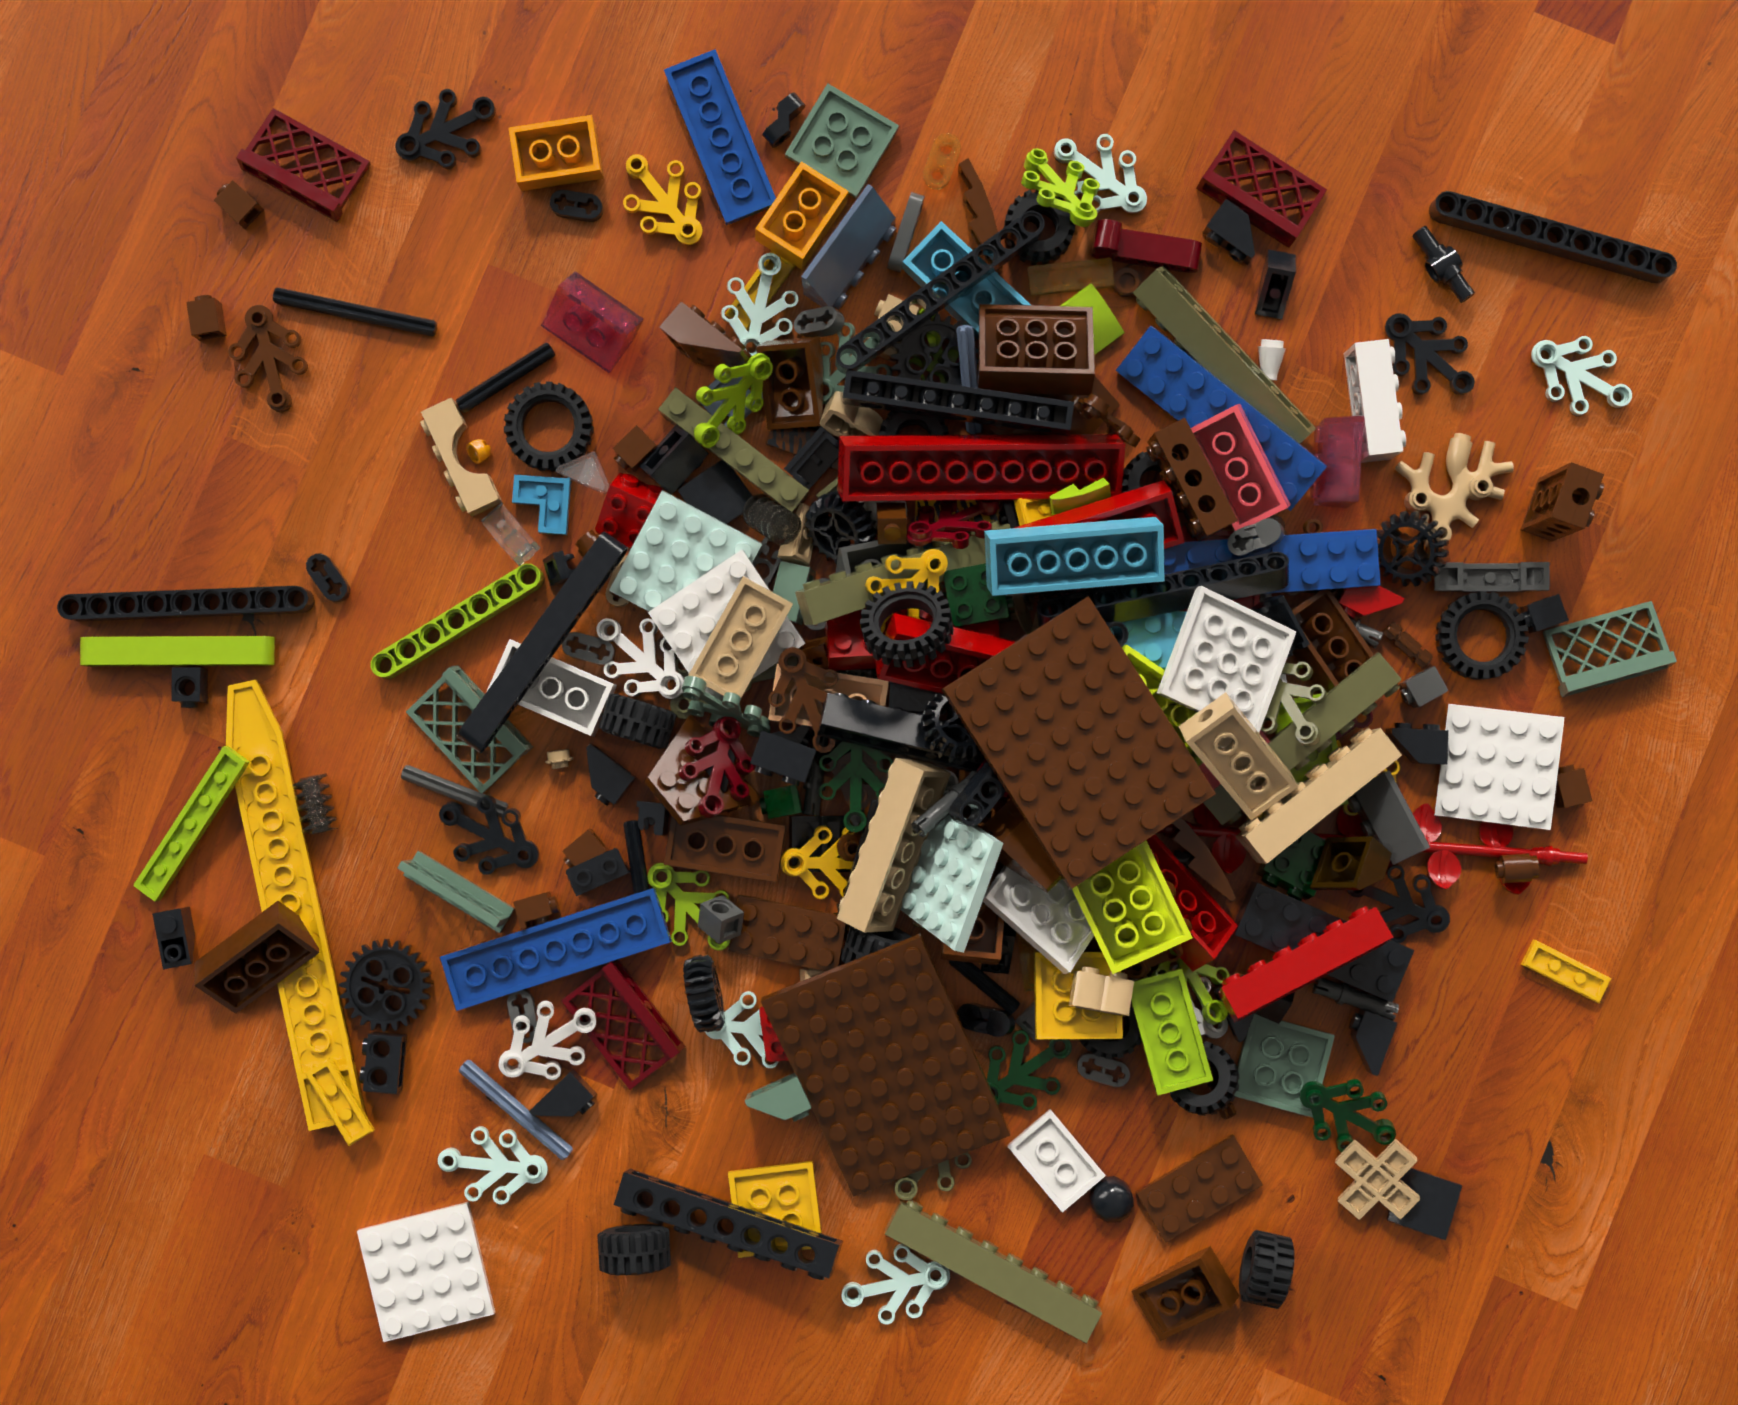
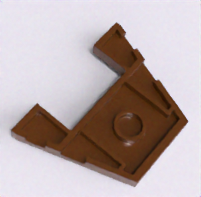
(682, 797)

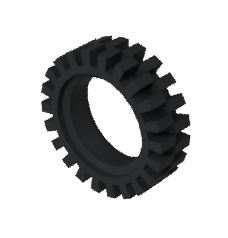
(548, 393)
(1514, 632)
(911, 649)

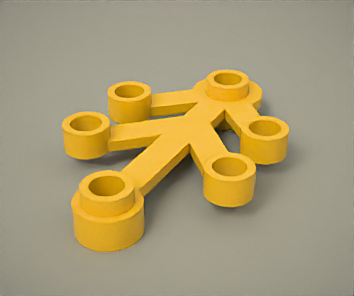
(666, 203)
(924, 572)
(827, 862)

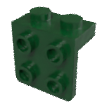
(971, 599)
(1295, 867)

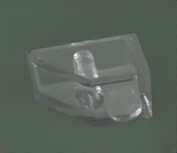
(510, 534)

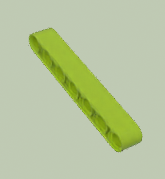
(444, 621)
(178, 651)

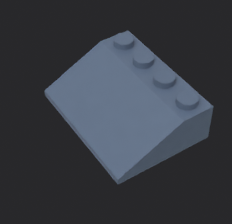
(849, 250)

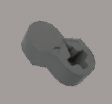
(1269, 533)

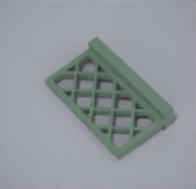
(1615, 672)
(470, 695)
(457, 891)

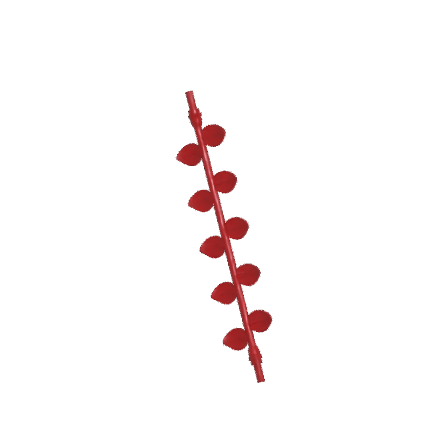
(1442, 865)

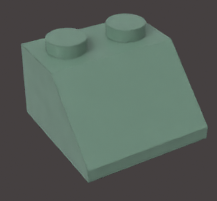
(781, 1099)

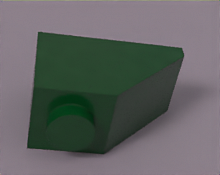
(781, 802)

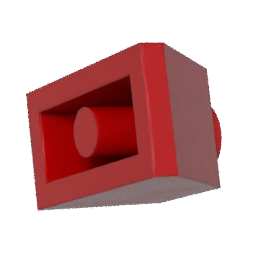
(1367, 600)

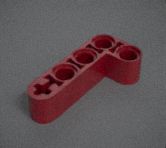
(1144, 248)

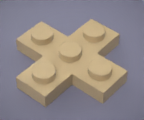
(1377, 1179)

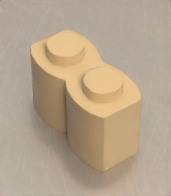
(848, 419)
(1100, 992)

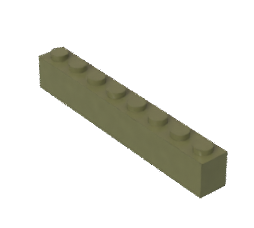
(1217, 351)
(848, 592)
(1343, 703)
(993, 1270)

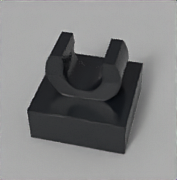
(557, 567)

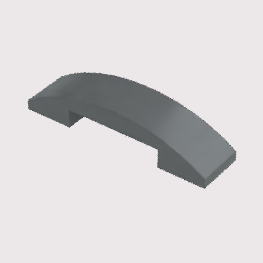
(1493, 577)

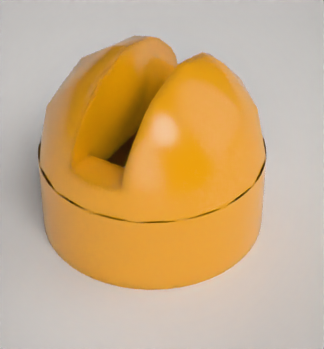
(478, 450)

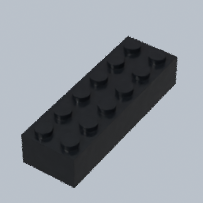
(1282, 921)

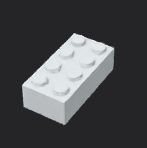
(1373, 395)
(564, 693)

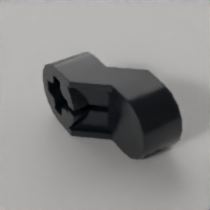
(787, 110)
(999, 1021)

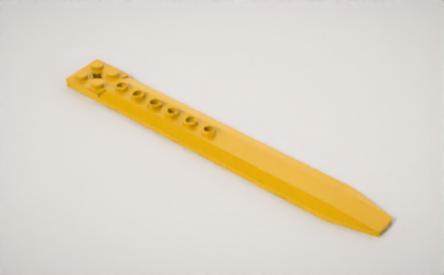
(286, 875)

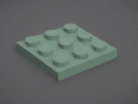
(842, 140)
(1280, 1061)

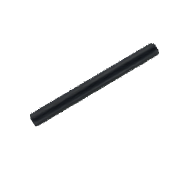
(355, 311)

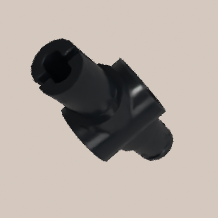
(1443, 264)

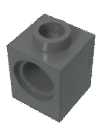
(1423, 687)
(720, 919)

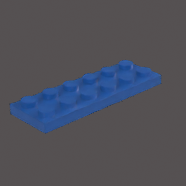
(720, 137)

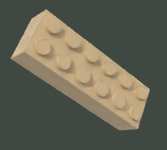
(1318, 795)
(891, 846)

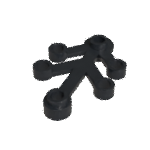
(441, 130)
(1425, 352)
(492, 836)
(1404, 905)

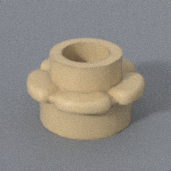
(559, 758)

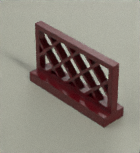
(295, 186)
(1259, 214)
(645, 1014)

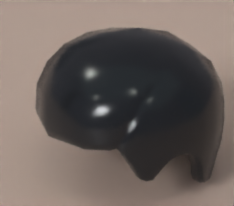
(1111, 1199)

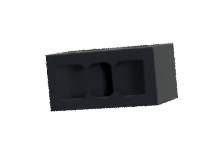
(392, 1063)

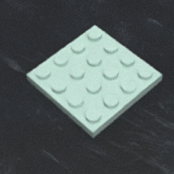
(675, 550)
(951, 881)

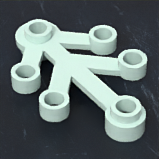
(1106, 175)
(758, 312)
(1576, 373)
(750, 1029)
(497, 1165)
(900, 1283)

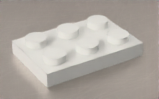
(1056, 1160)

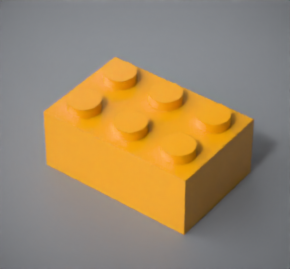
(556, 153)
(801, 215)

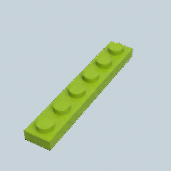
(191, 823)

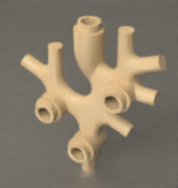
(1465, 484)

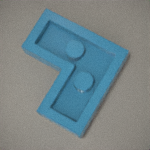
(551, 495)

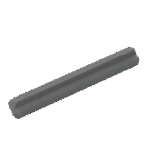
(448, 788)

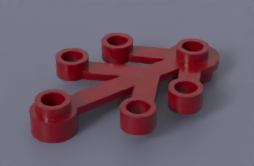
(922, 532)
(720, 764)

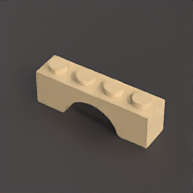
(446, 426)

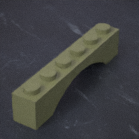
(737, 453)

